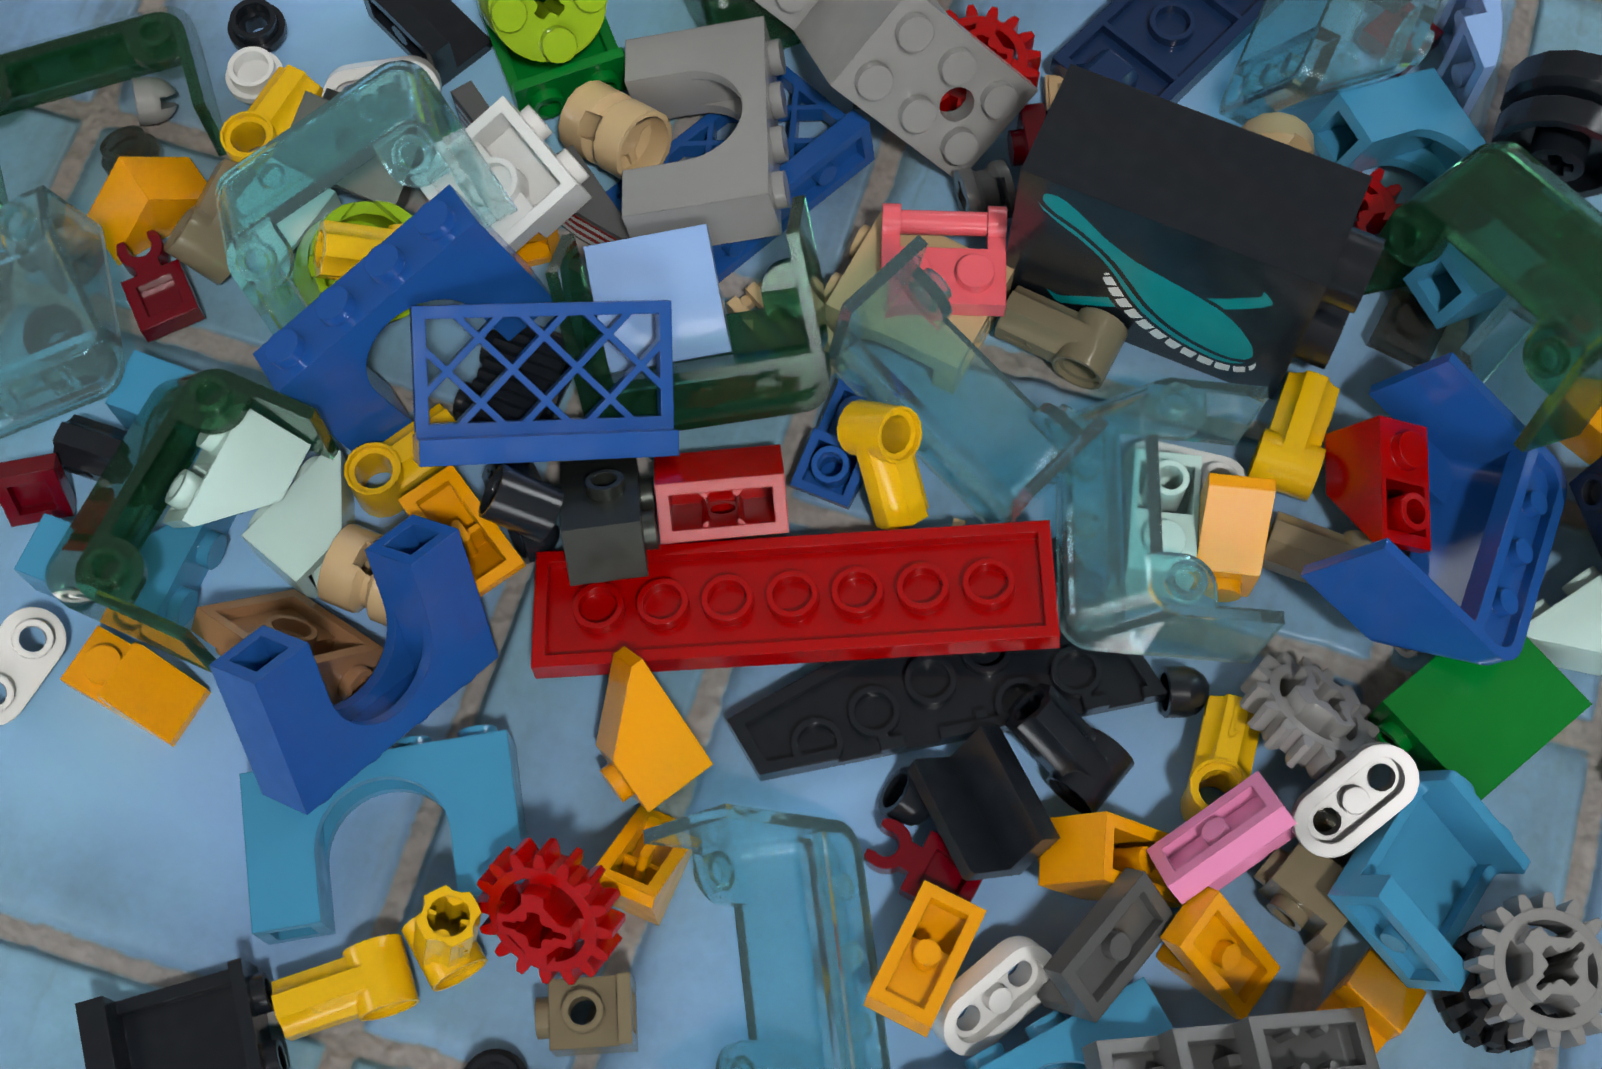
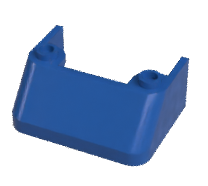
(1488, 527)

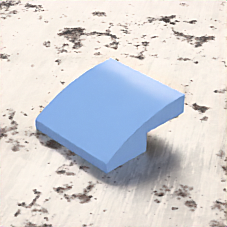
(1469, 47)
(662, 267)

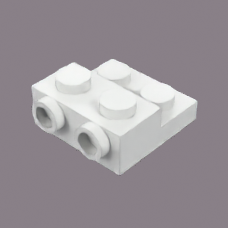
(535, 178)

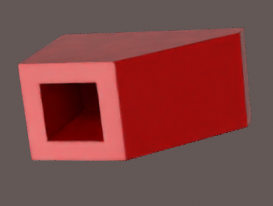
(1382, 480)

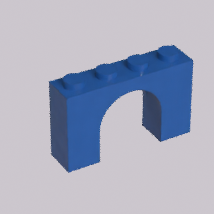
(430, 257)
(432, 648)

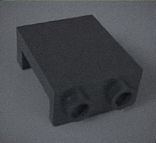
(188, 1025)

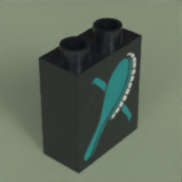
(1190, 232)

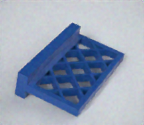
(814, 164)
(553, 438)

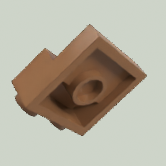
(341, 652)

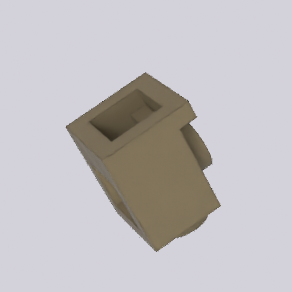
(1298, 892)
(610, 1030)

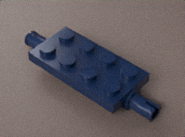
(1159, 43)

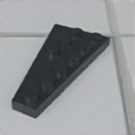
(922, 702)

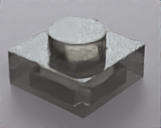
(1405, 331)

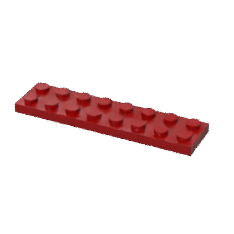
(805, 600)

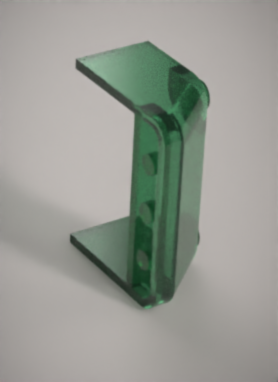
(107, 56)
(1538, 247)
(777, 354)
(99, 557)

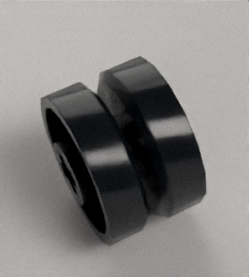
(1557, 115)

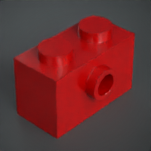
(721, 494)

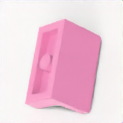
(1223, 839)

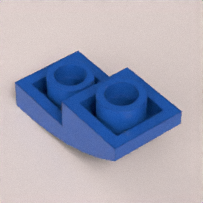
(825, 467)

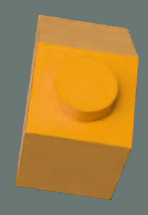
(1234, 530)
(644, 736)
(1095, 852)

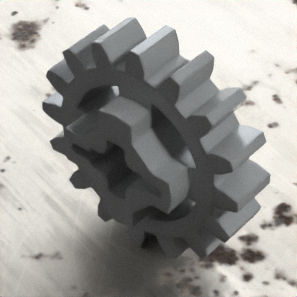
(1305, 713)
(1515, 962)

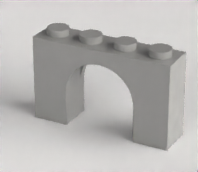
(739, 183)

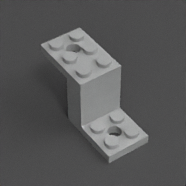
(899, 64)

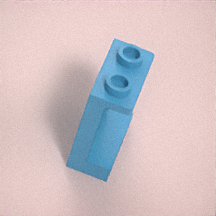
(1423, 877)

